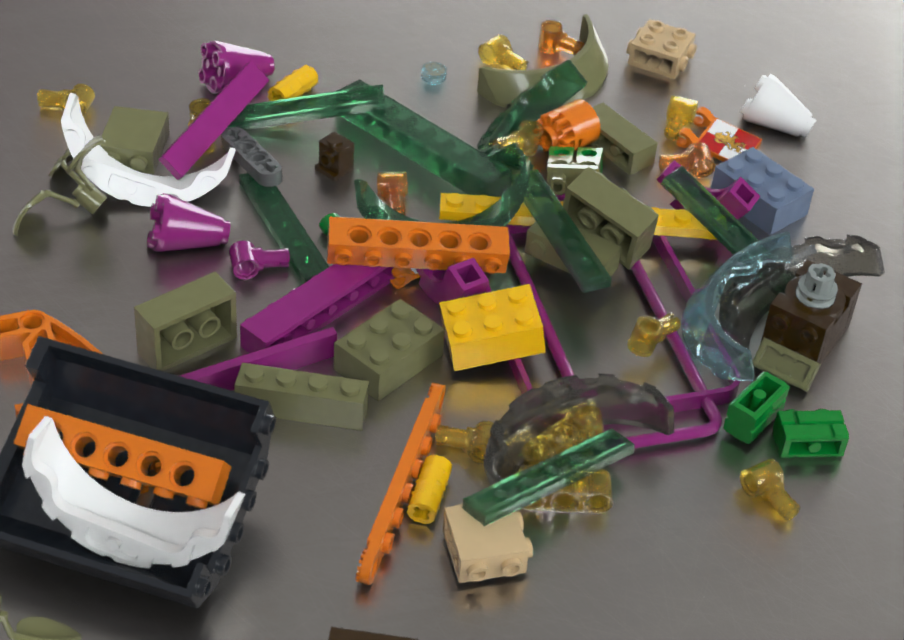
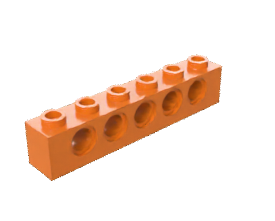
(416, 244)
(209, 472)

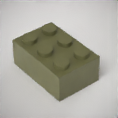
(611, 214)
(186, 322)
(389, 348)

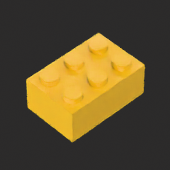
(492, 327)

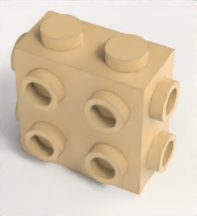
(661, 49)
(488, 550)

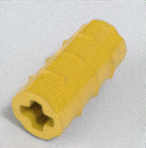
(295, 84)
(429, 489)

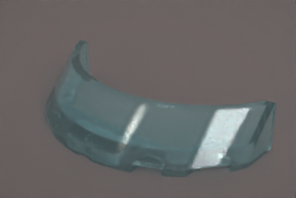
(699, 326)

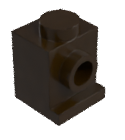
(335, 156)

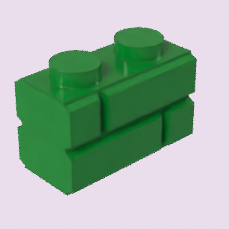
(756, 407)
(810, 433)

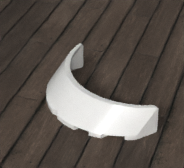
(126, 182)
(112, 524)

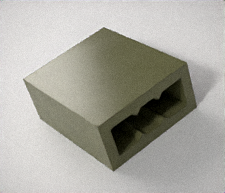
(136, 137)

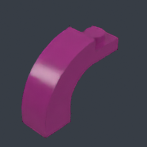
(736, 198)
(456, 282)

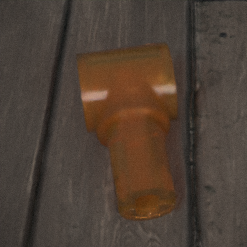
(554, 39)
(695, 159)
(393, 188)

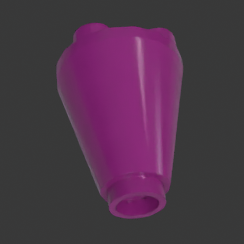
(224, 61)
(184, 226)

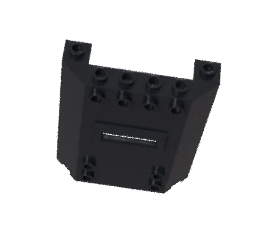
(152, 407)

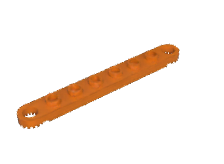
(401, 486)

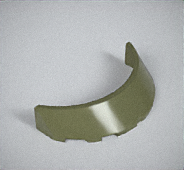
(504, 86)

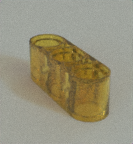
(566, 433)
(587, 495)

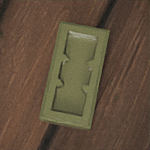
(785, 364)

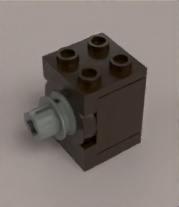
(812, 311)

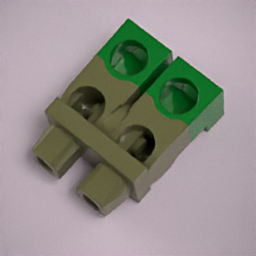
(563, 169)

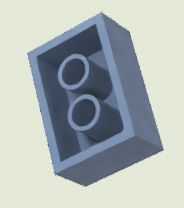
(782, 194)

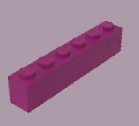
(312, 305)

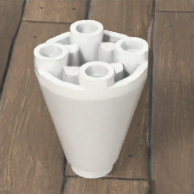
(777, 109)

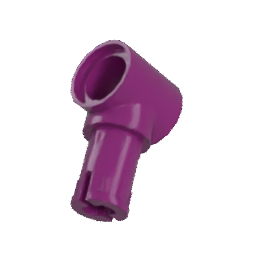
(248, 260)

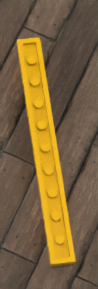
(670, 221)

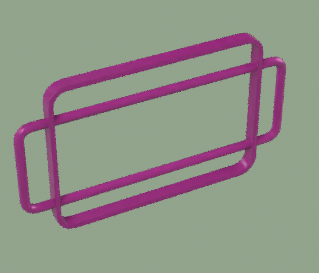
(699, 399)

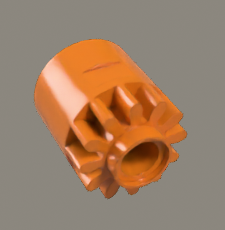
(570, 126)

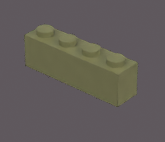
(307, 395)

